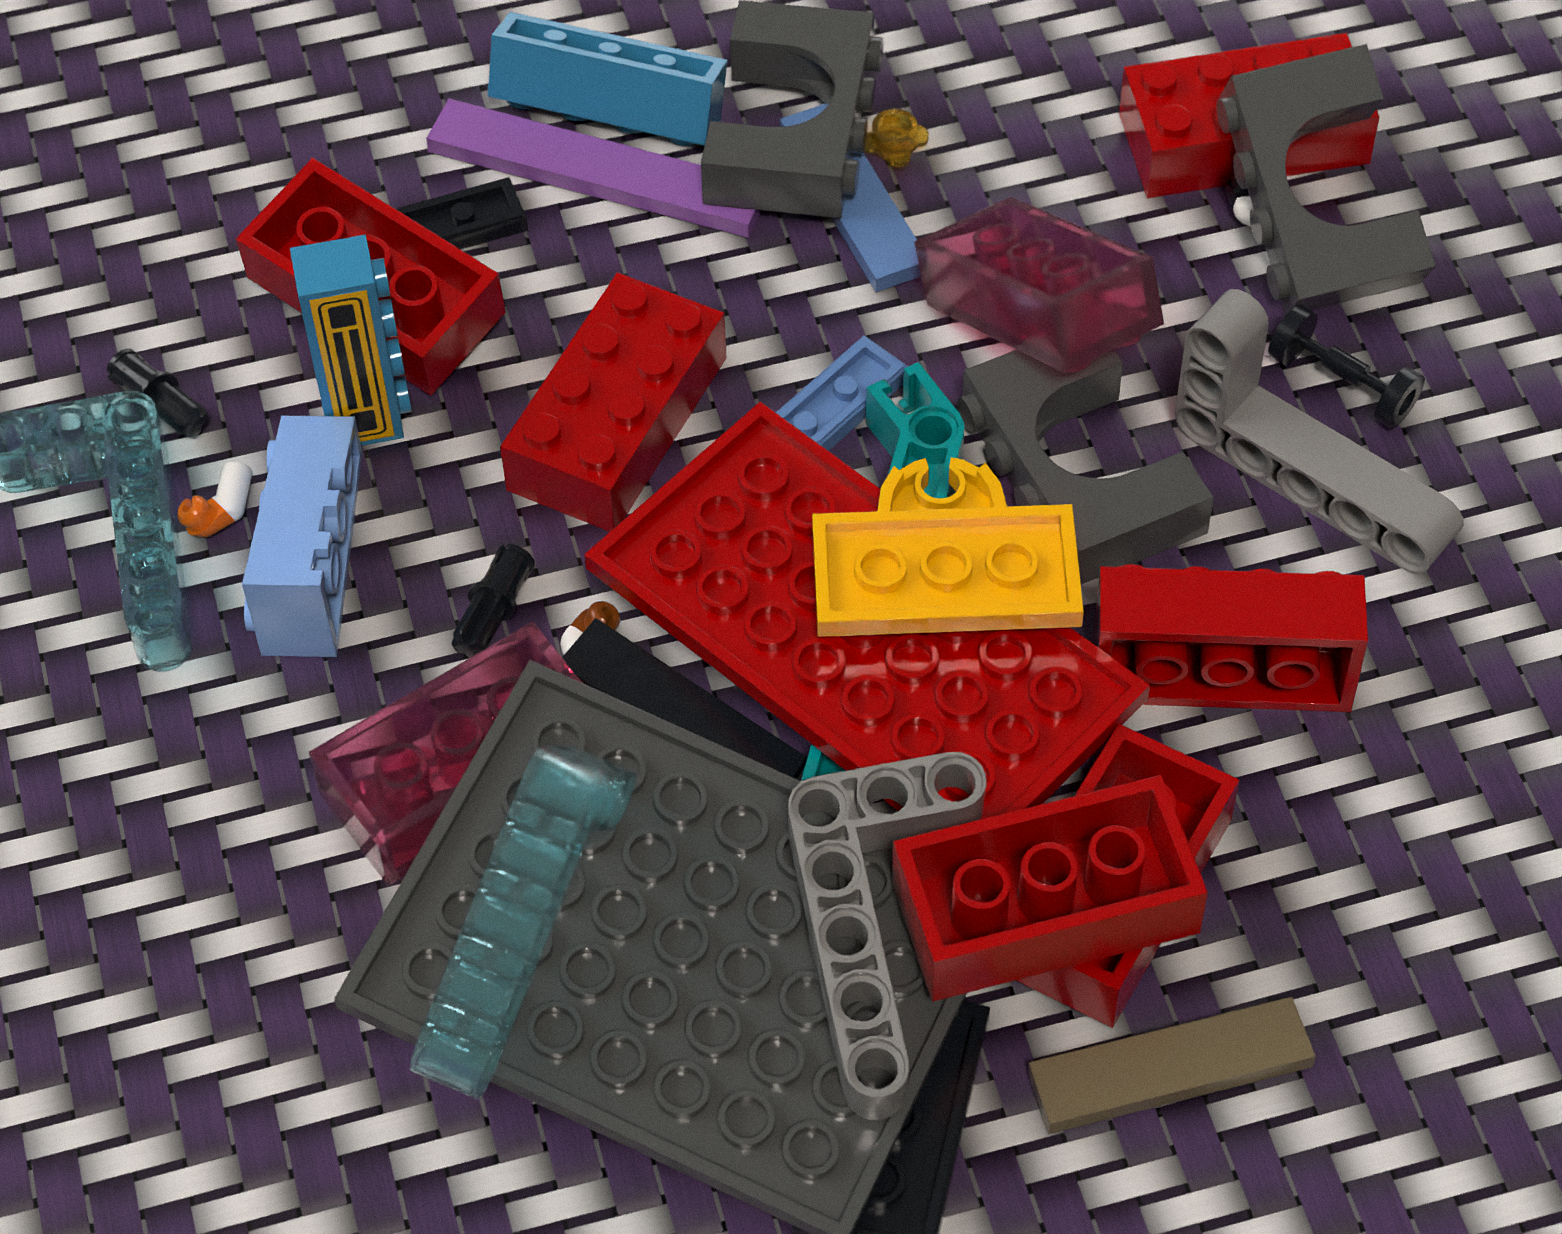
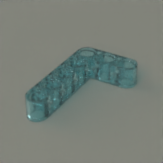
(123, 441)
(514, 910)

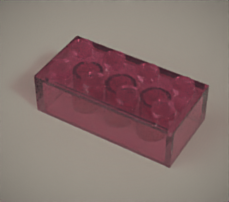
(1040, 284)
(404, 762)

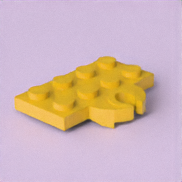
(945, 560)

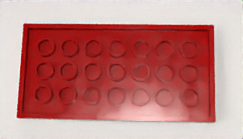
(732, 576)

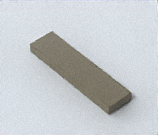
(1170, 1065)

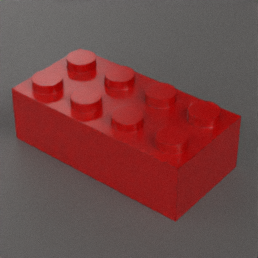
(1176, 128)
(436, 290)
(614, 402)
(1236, 635)
(1205, 808)
(1047, 887)

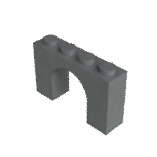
(804, 164)
(1309, 257)
(1115, 518)

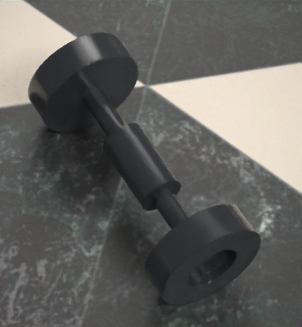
(1295, 335)

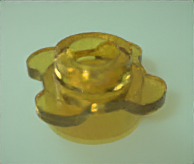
(895, 136)

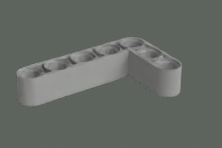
(1293, 452)
(851, 909)

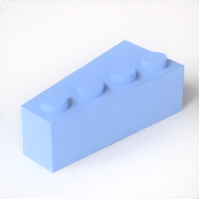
(303, 537)

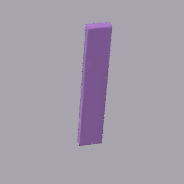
(581, 165)

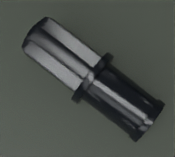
(173, 405)
(492, 599)

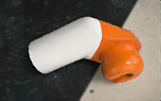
(226, 507)

